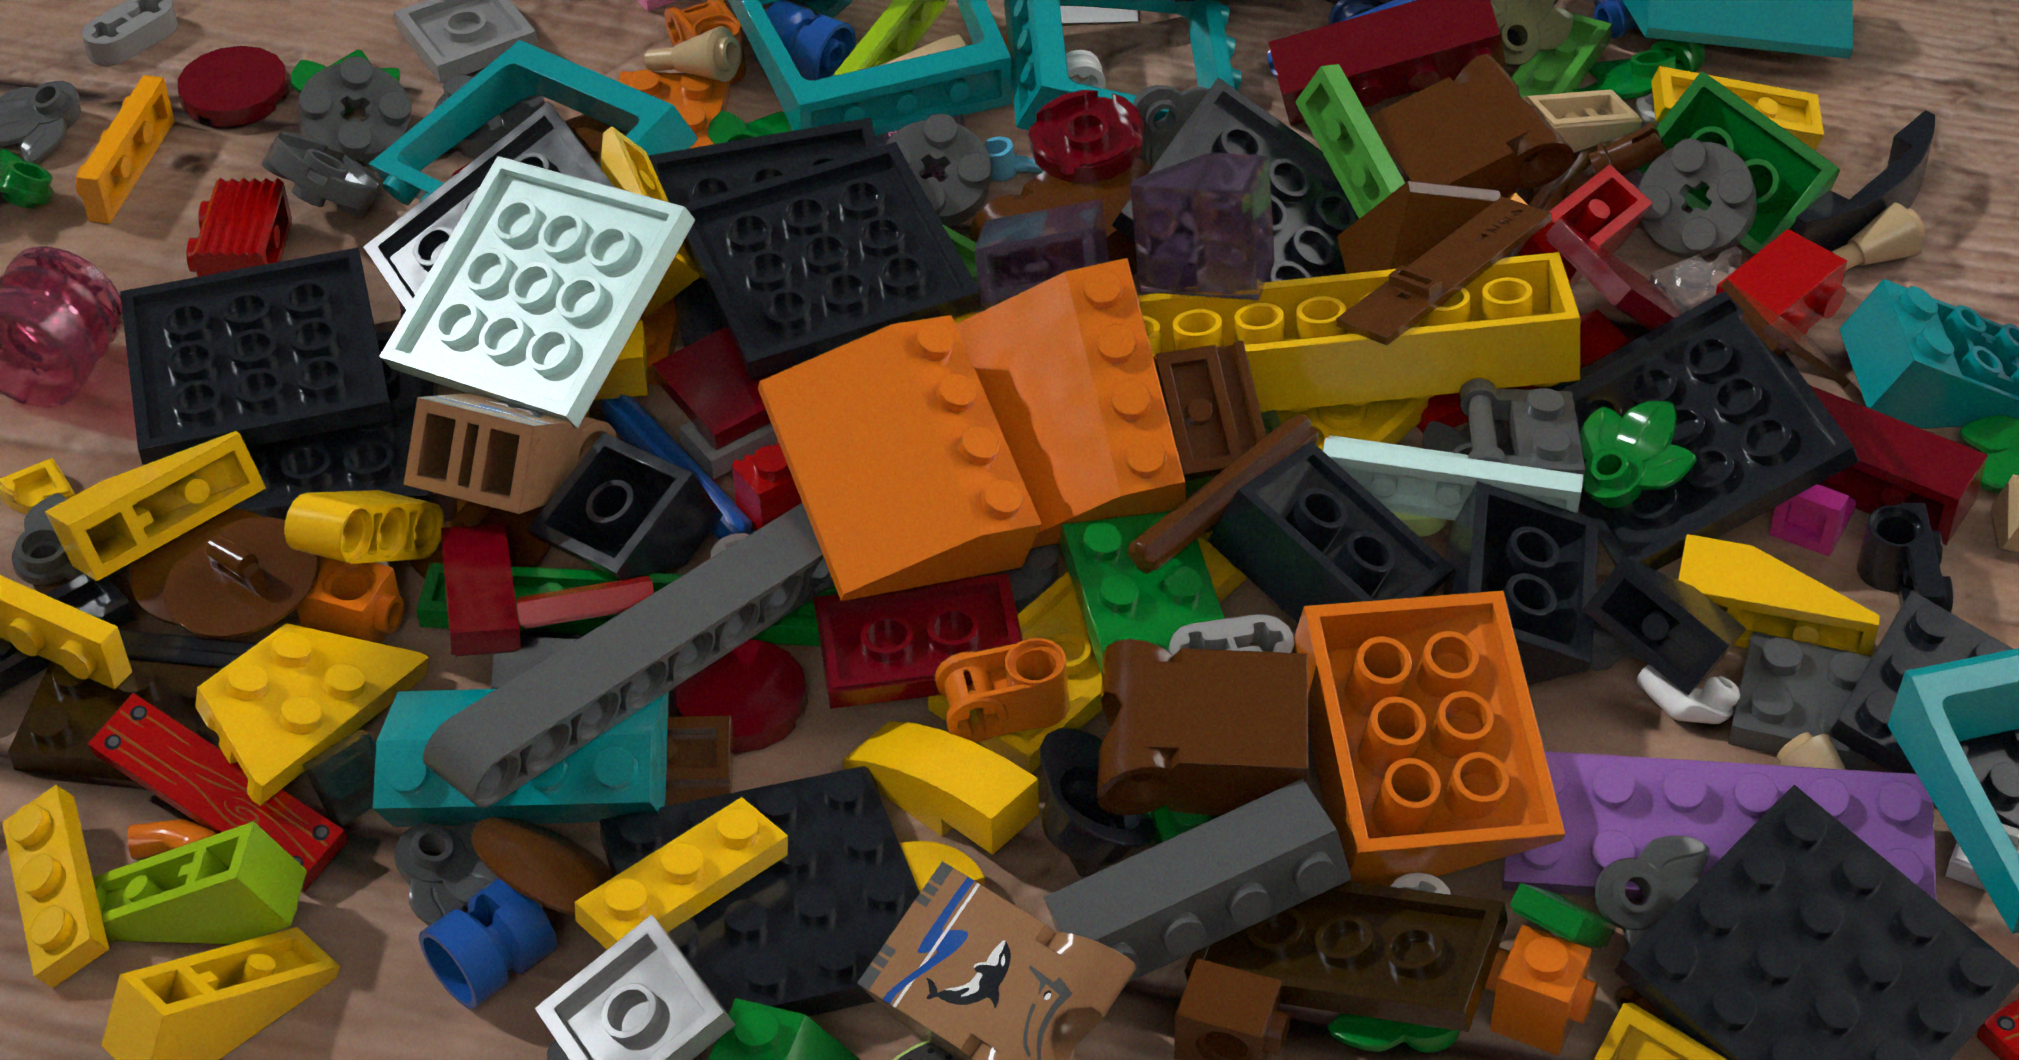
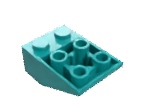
(1931, 359)

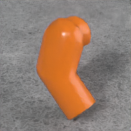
(158, 837)

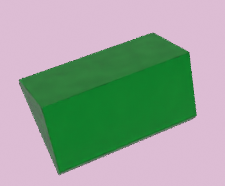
(1783, 168)

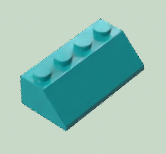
(1770, 25)
(601, 780)

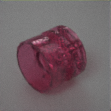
(53, 325)

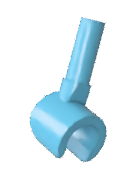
(1005, 162)

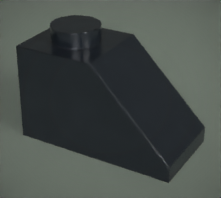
(1664, 622)

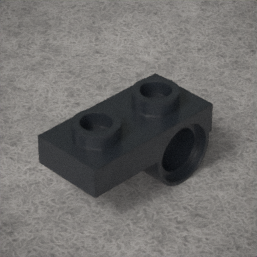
(1904, 554)

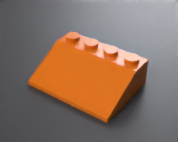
(1078, 398)
(901, 461)
(1425, 734)

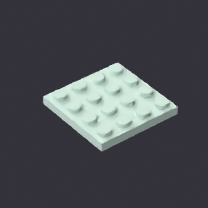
(538, 289)

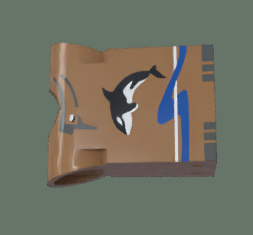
(494, 450)
(992, 976)

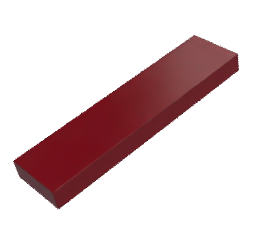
(479, 590)

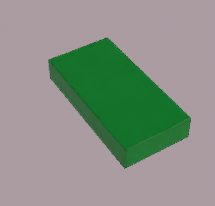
(1562, 916)

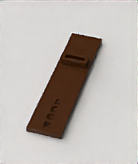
(1443, 270)
(1780, 334)

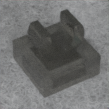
(345, 777)

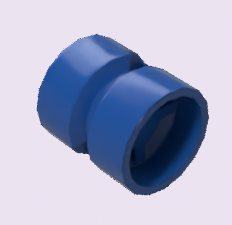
(813, 42)
(479, 947)

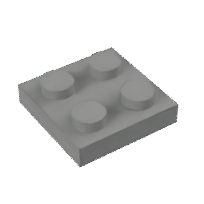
(462, 34)
(636, 1003)

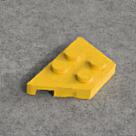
(299, 698)

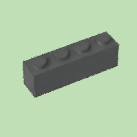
(1207, 881)

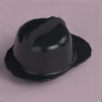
(1072, 811)

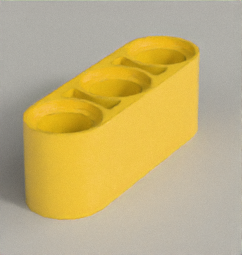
(363, 526)

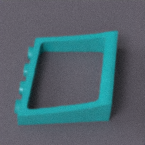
(1040, 55)
(509, 79)
(892, 93)
(1928, 720)

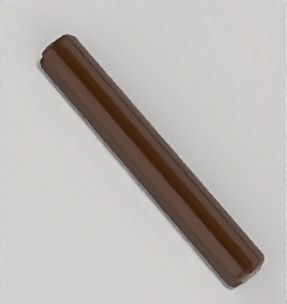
(1209, 503)

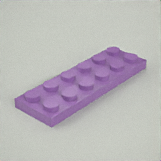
(1624, 802)

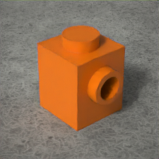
(1540, 989)

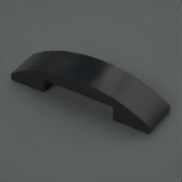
(1835, 219)

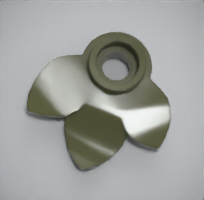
(1537, 24)

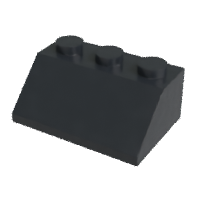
(1322, 538)
(1541, 563)

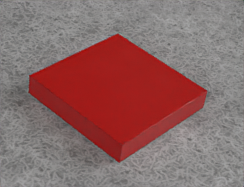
(582, 602)

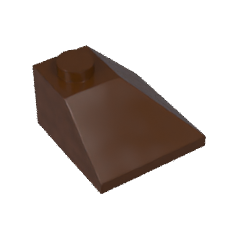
(1409, 224)

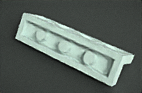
(1441, 481)

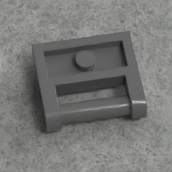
(1539, 420)

